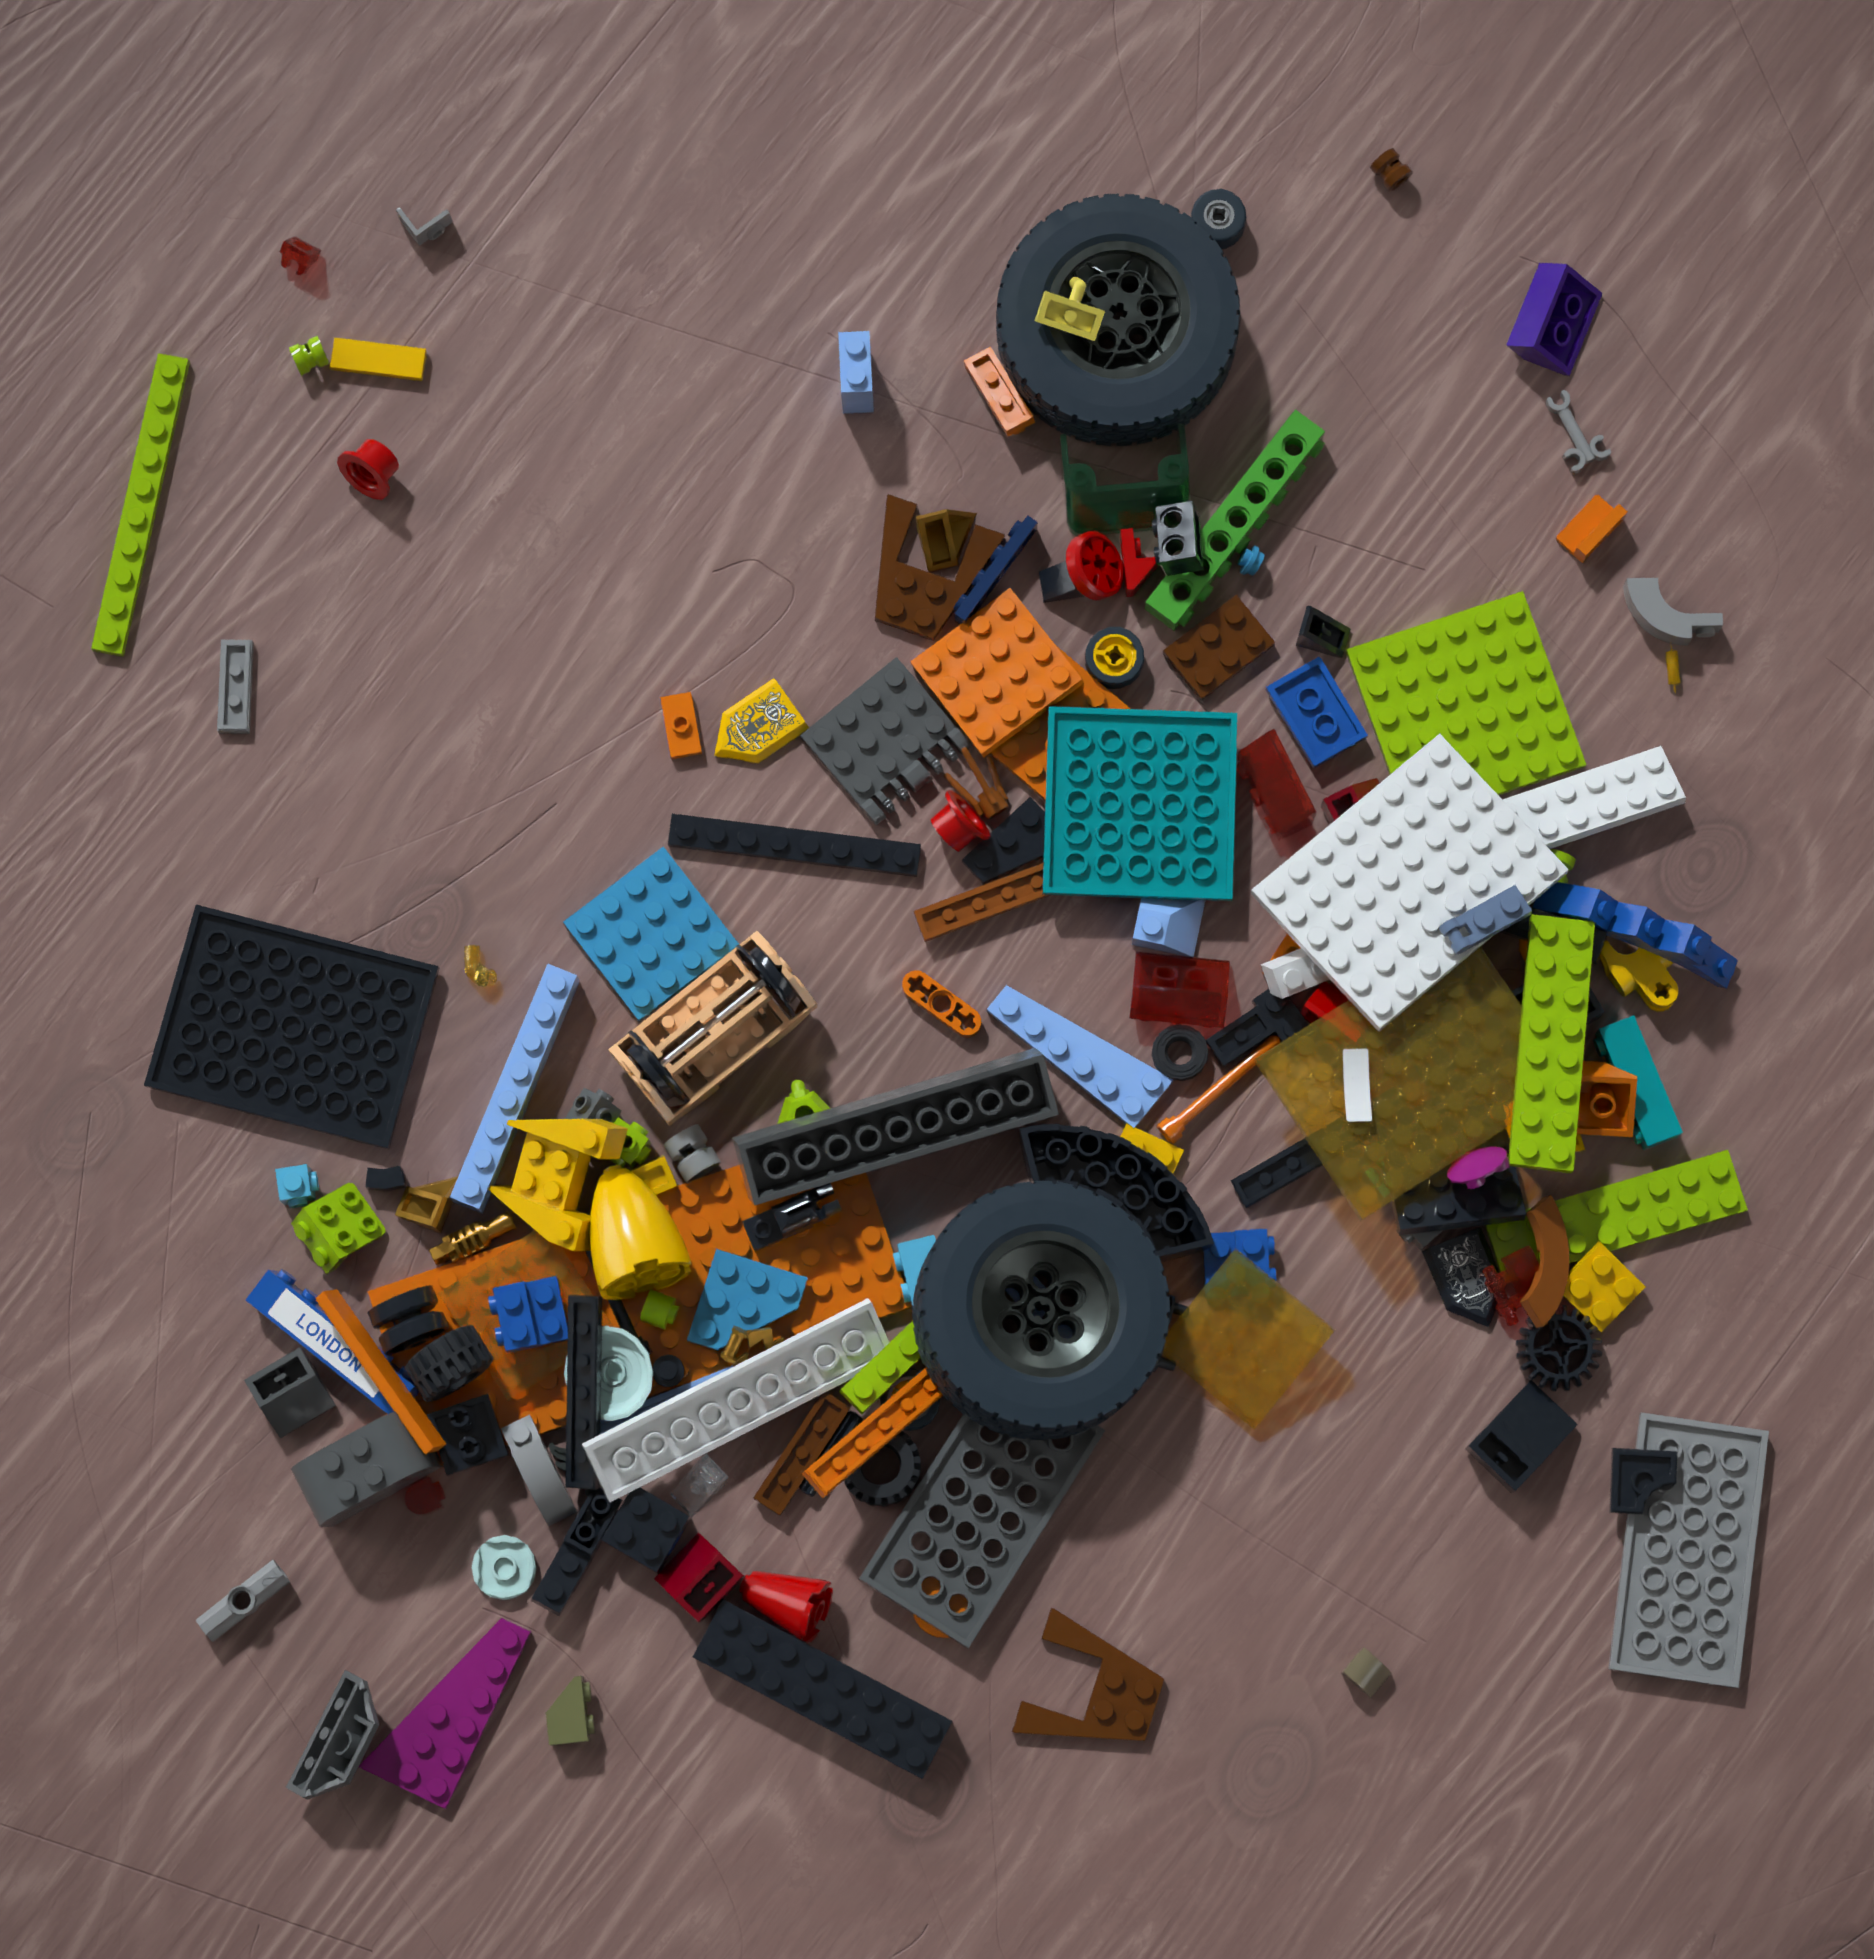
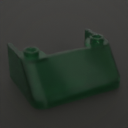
(1122, 505)

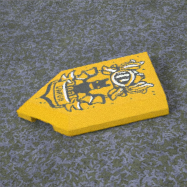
(759, 725)

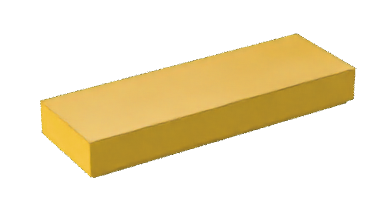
(378, 359)

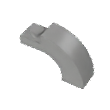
(1661, 620)
(538, 1470)

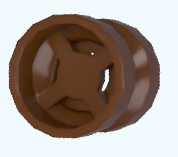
(1391, 169)

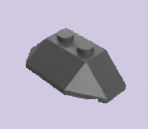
(337, 1740)

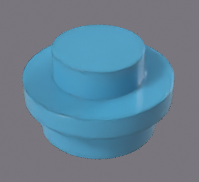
(1250, 560)

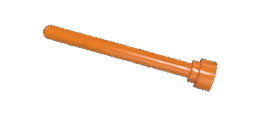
(1173, 1127)

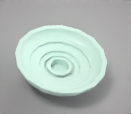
(624, 1374)

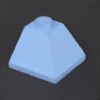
(1168, 925)

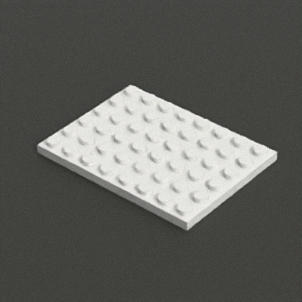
(1394, 870)

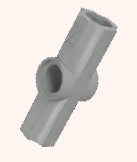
(226, 1614)

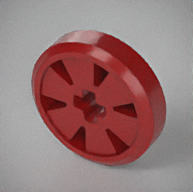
(1094, 565)

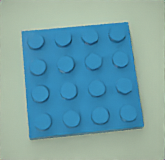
(651, 934)

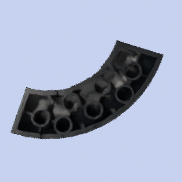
(1122, 1175)

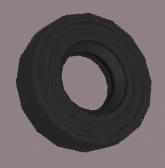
(1180, 1033)

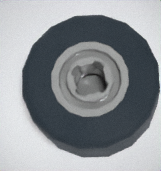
(1223, 228)

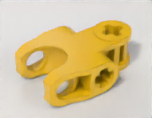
(1640, 972)

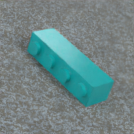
(1627, 1050)

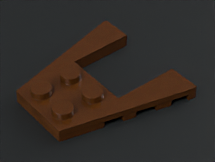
(916, 598)
(1121, 1696)

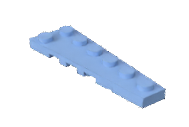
(1099, 1068)

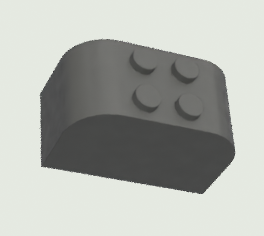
(362, 1470)

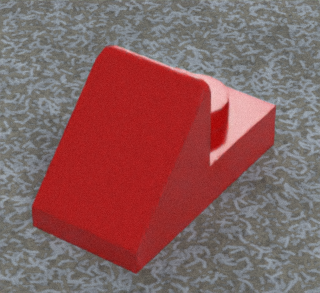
(1135, 569)

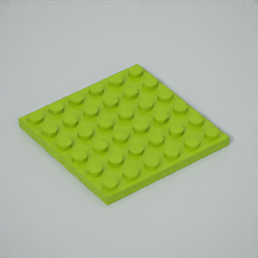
(1477, 684)

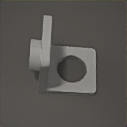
(430, 230)

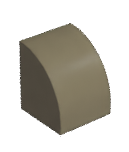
(1366, 1672)

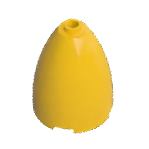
(633, 1238)

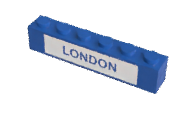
(308, 1324)

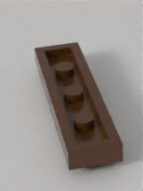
(801, 1453)

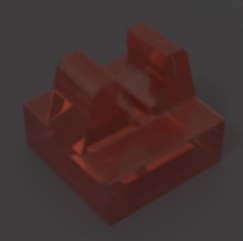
(300, 251)

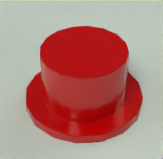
(369, 468)
(959, 822)

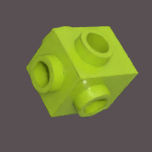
(638, 1150)

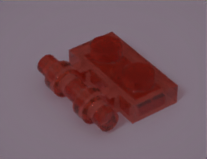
(1519, 1271)

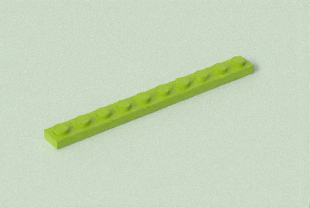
(140, 505)

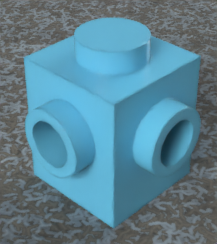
(296, 1185)

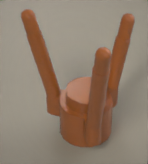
(991, 801)

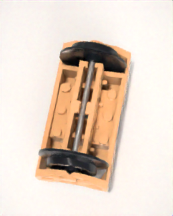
(735, 1011)

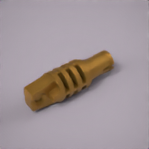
(471, 1239)

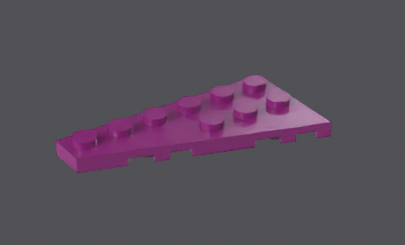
(441, 1733)

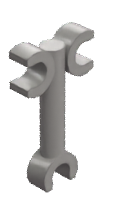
(1585, 452)

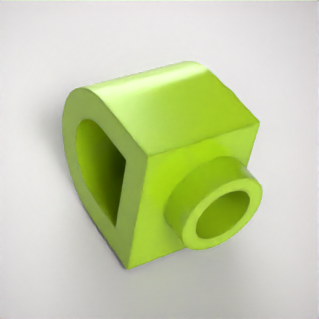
(659, 1310)

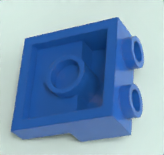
(1252, 1243)
(529, 1314)

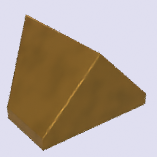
(943, 536)
(427, 1204)

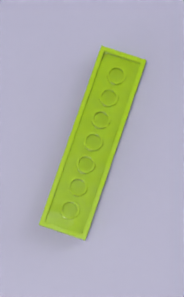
(1551, 1044)
(1636, 1209)

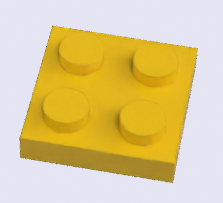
(1601, 1286)

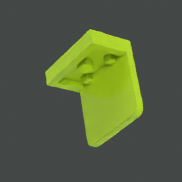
(337, 1226)

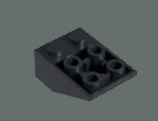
(1521, 1437)

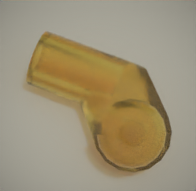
(475, 970)

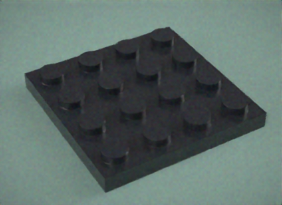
(1447, 1205)

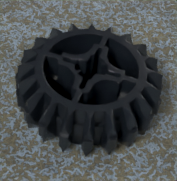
(1560, 1363)

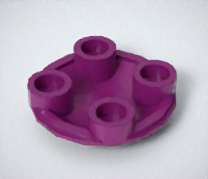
(1477, 1165)

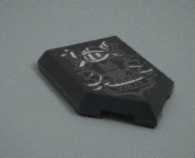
(1459, 1275)

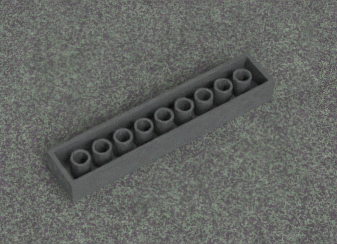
(895, 1126)

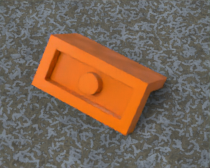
(1590, 527)

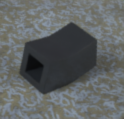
(385, 1179)

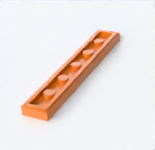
(380, 1371)
(872, 1434)

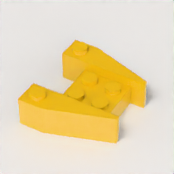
(554, 1173)

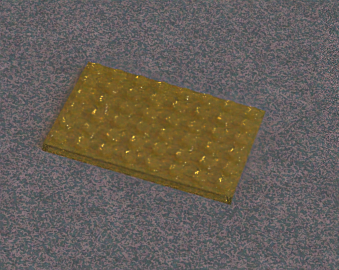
(1435, 1083)

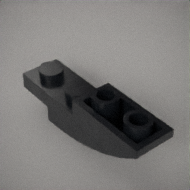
(576, 1552)

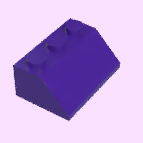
(1554, 318)

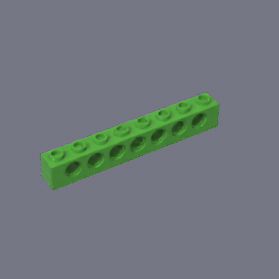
(1295, 431)

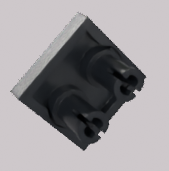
(470, 1434)

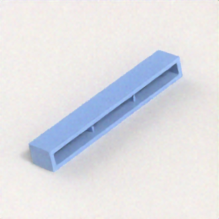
(515, 1088)

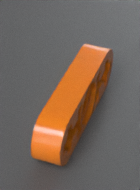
(918, 996)

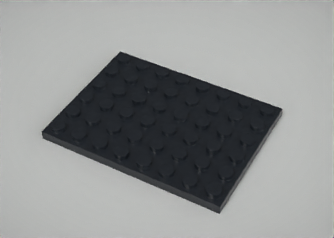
(292, 1026)

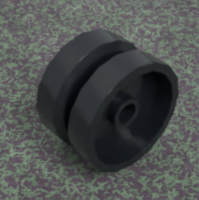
(408, 1320)

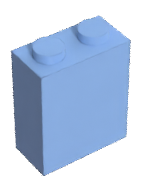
(856, 372)

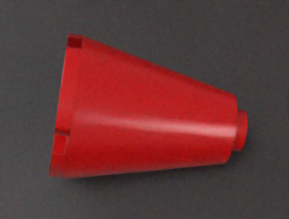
(789, 1601)

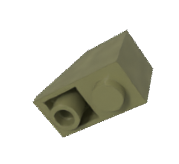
(568, 1715)

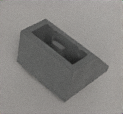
(290, 1392)

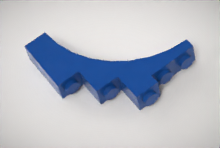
(1643, 928)

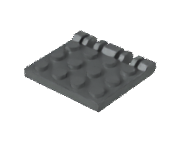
(883, 736)

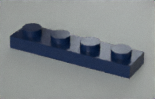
(1001, 561)

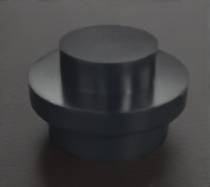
(668, 1370)

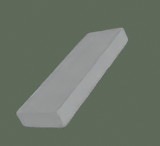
(235, 686)

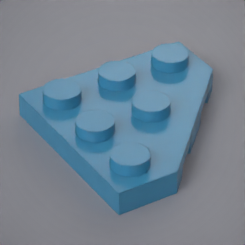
(743, 1296)

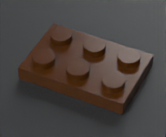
(1218, 647)

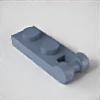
(1486, 919)

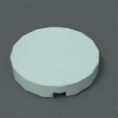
(504, 1567)

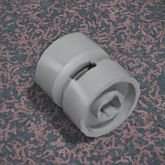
(699, 1162)

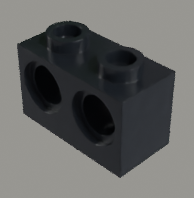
(1183, 537)

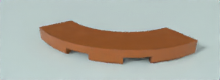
(1552, 1277)

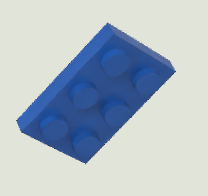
(1316, 712)

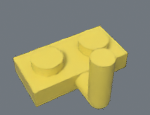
(1070, 313)

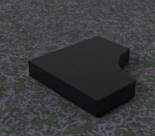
(1637, 1475)

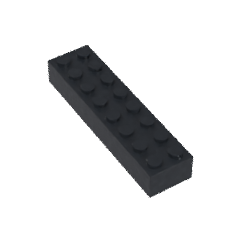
(822, 1689)

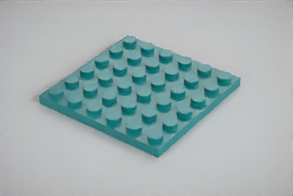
(1140, 803)

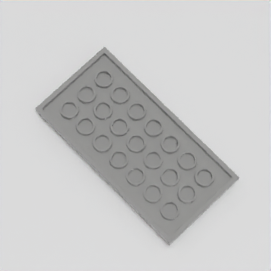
(1691, 1555)

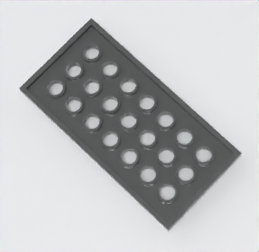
(1015, 1544)

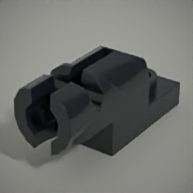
(790, 1217)

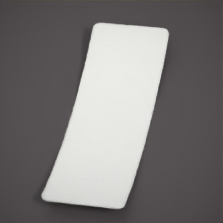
(1356, 1085)

